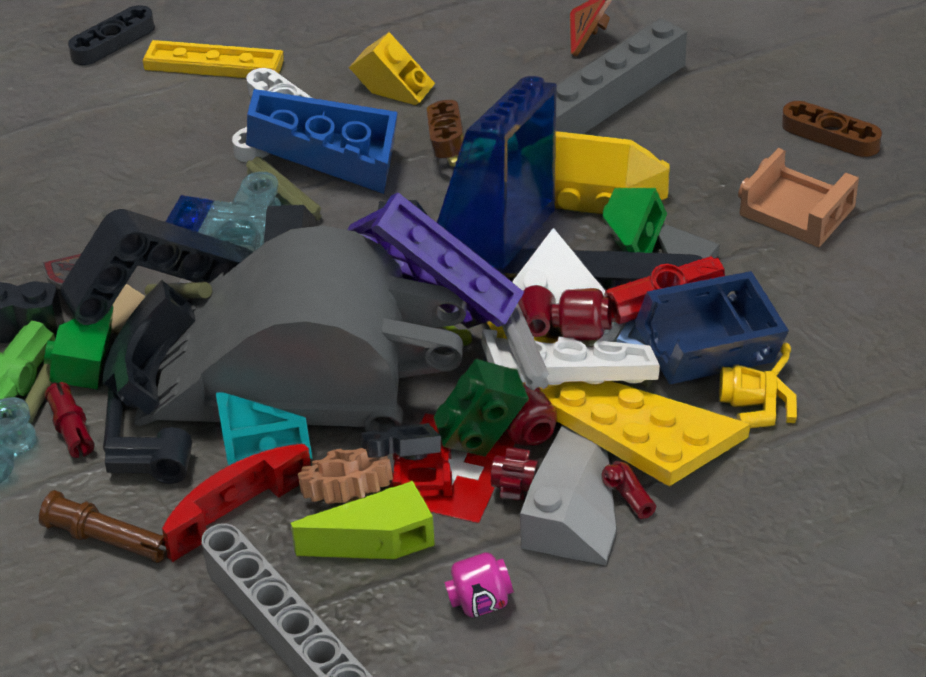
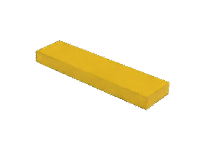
(209, 59)

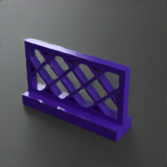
(438, 258)

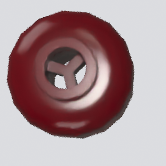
(582, 314)
(534, 421)

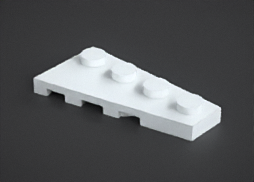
(573, 361)

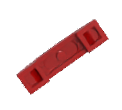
(228, 489)

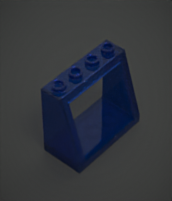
(505, 174)

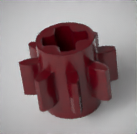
(513, 473)

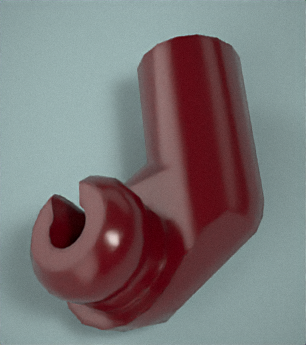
(627, 484)

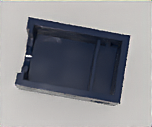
(702, 330)

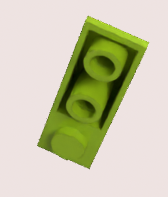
(370, 527)

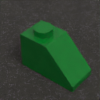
(635, 218)
(79, 352)

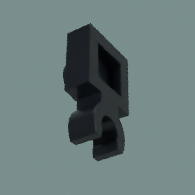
(409, 442)

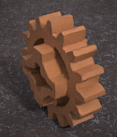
(344, 476)

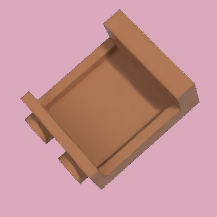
(796, 201)

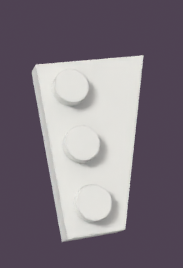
(560, 269)

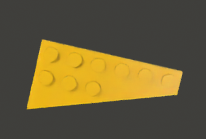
(645, 428)

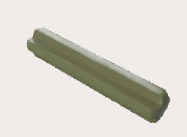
(287, 191)

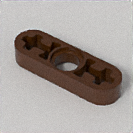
(445, 128)
(853, 134)

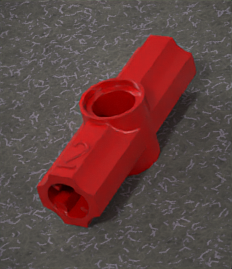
(628, 298)

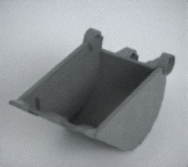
(312, 330)

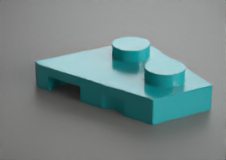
(257, 427)

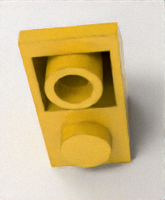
(391, 71)

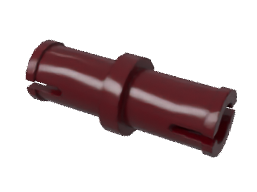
(69, 420)

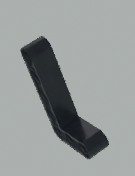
(135, 240)

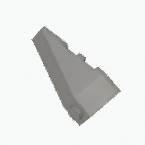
(568, 504)

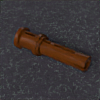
(86, 521)

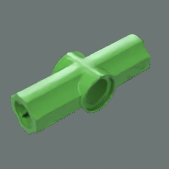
(22, 358)

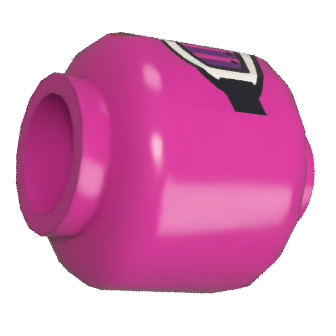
(479, 584)

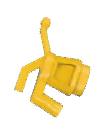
(753, 387)

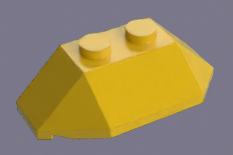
(595, 165)

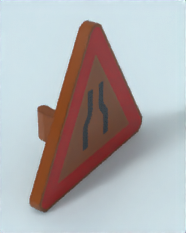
(585, 21)

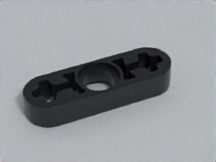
(95, 44)

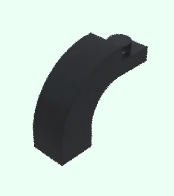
(143, 345)

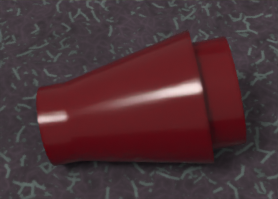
(536, 308)

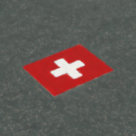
(469, 480)

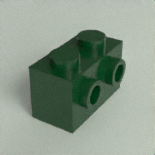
(480, 407)

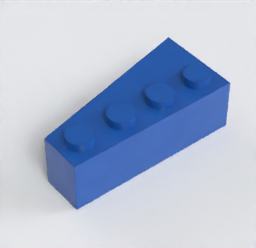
(324, 135)

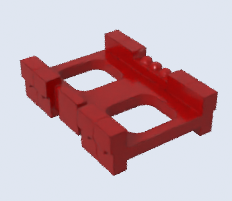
(437, 461)

